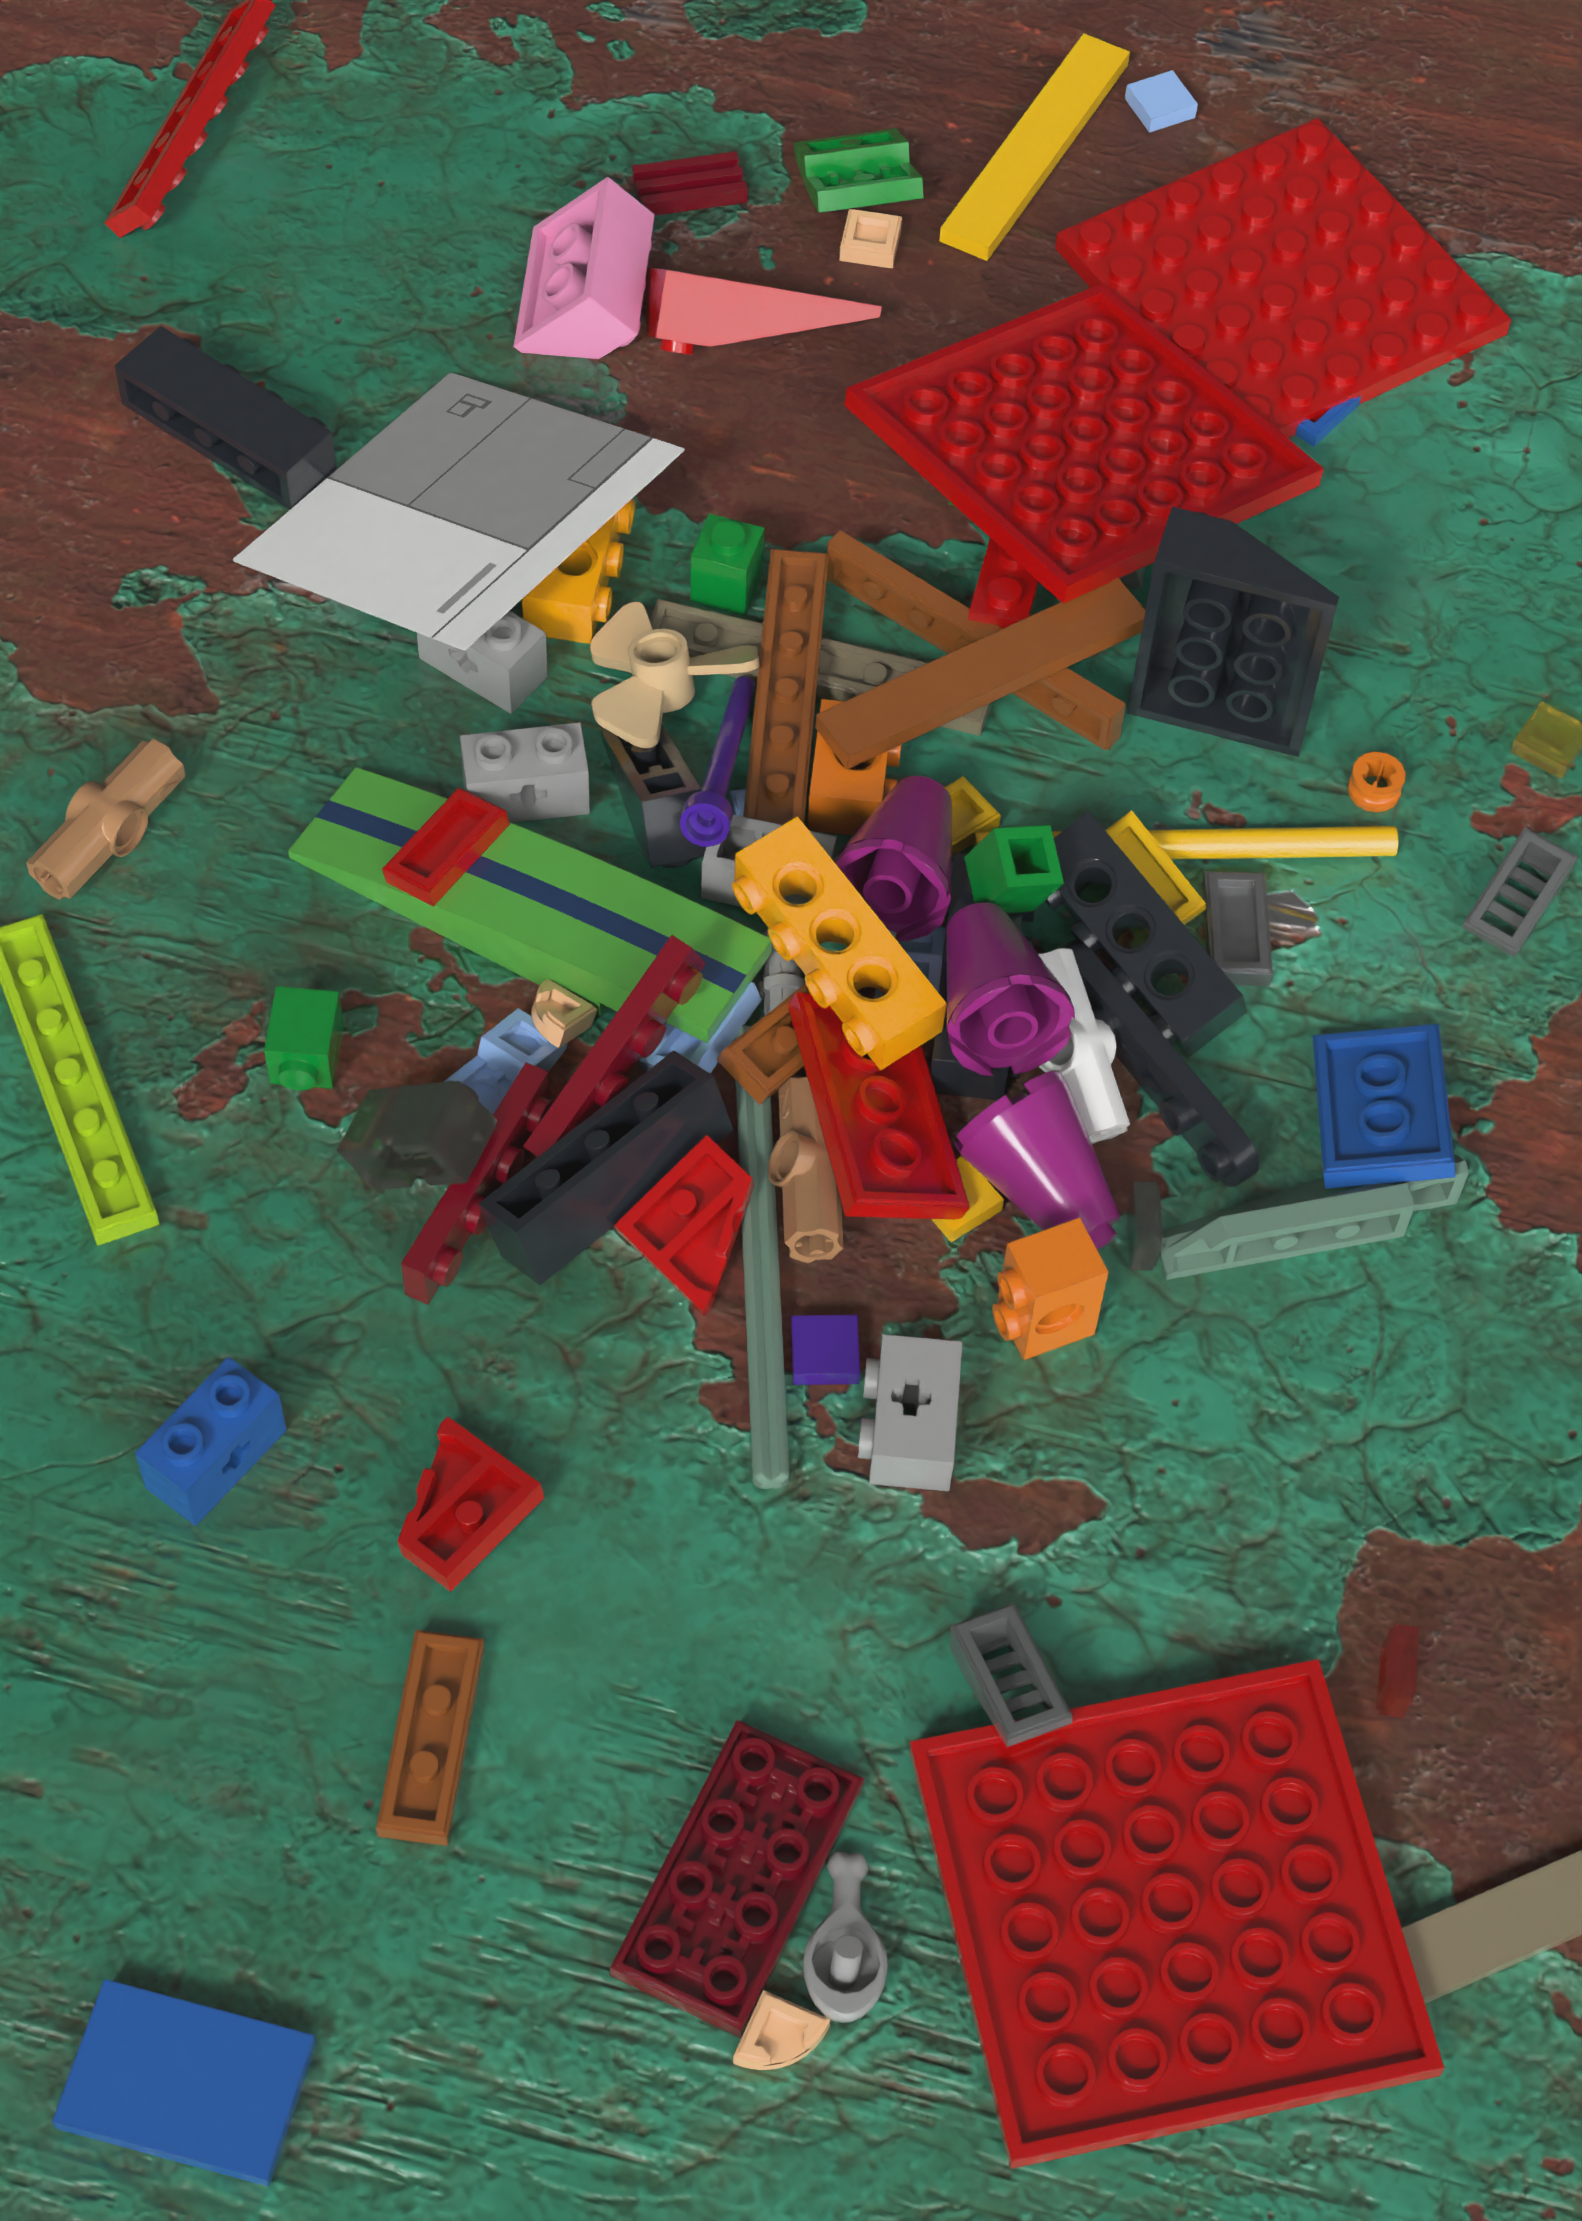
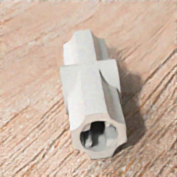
(1087, 1056)

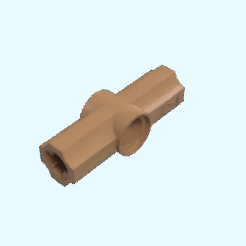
(106, 819)
(806, 1177)

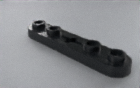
(1182, 1097)

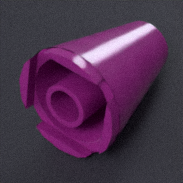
(904, 858)
(1001, 995)
(1042, 1158)

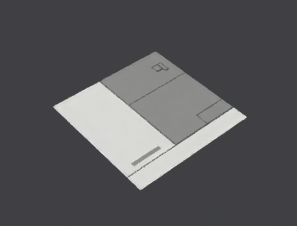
(458, 509)

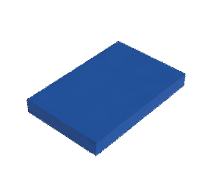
(1383, 1106)
(185, 2082)

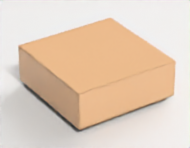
(870, 238)

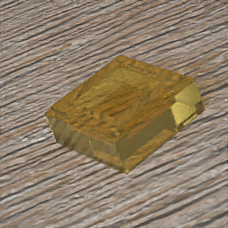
(1549, 740)

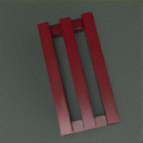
(690, 183)

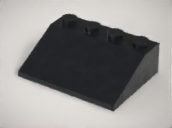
(1230, 636)

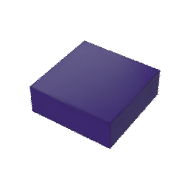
(825, 1349)

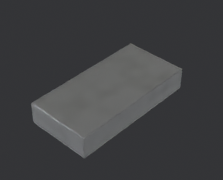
(1238, 926)

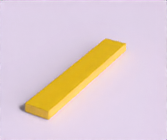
(1034, 147)

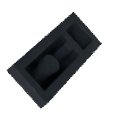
(654, 793)

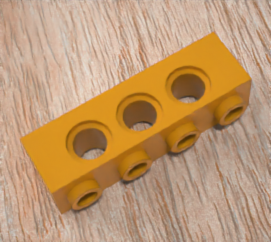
(576, 591)
(795, 863)

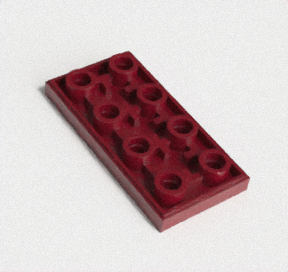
(737, 1878)

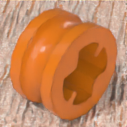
(1382, 767)

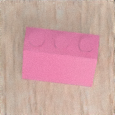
(586, 276)

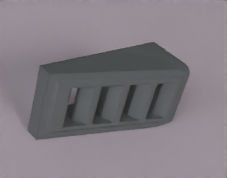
(1539, 854)
(999, 1630)

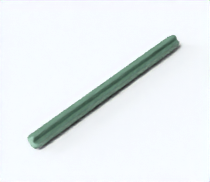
(762, 1296)

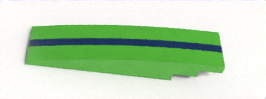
(536, 904)

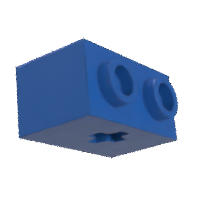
(211, 1441)

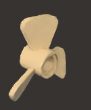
(659, 672)

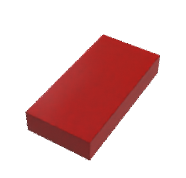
(445, 846)

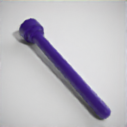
(708, 813)

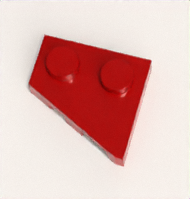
(691, 1221)
(464, 1506)

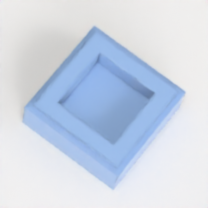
(1161, 101)

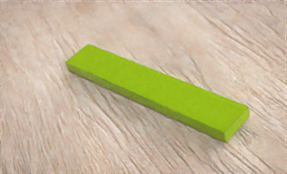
(72, 1083)

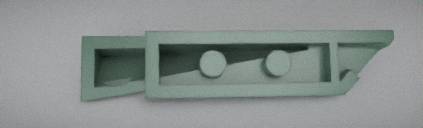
(1302, 1223)

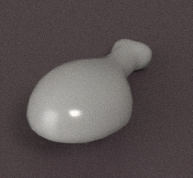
(844, 1954)

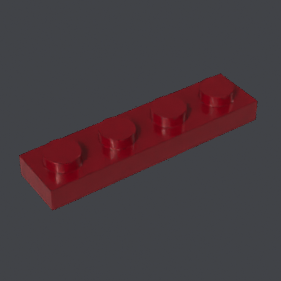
(630, 1034)
(437, 1249)

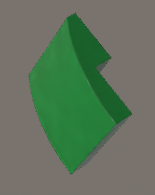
(858, 170)

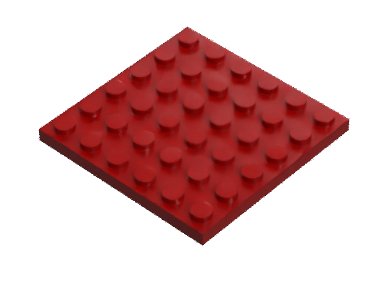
(1288, 277)
(1080, 438)
(1171, 1915)

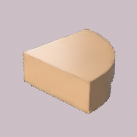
(560, 1013)
(779, 2034)

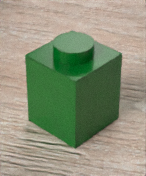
(727, 564)
(1015, 868)
(304, 1038)

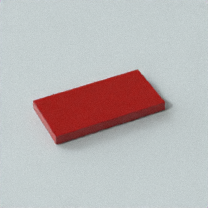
(878, 1125)

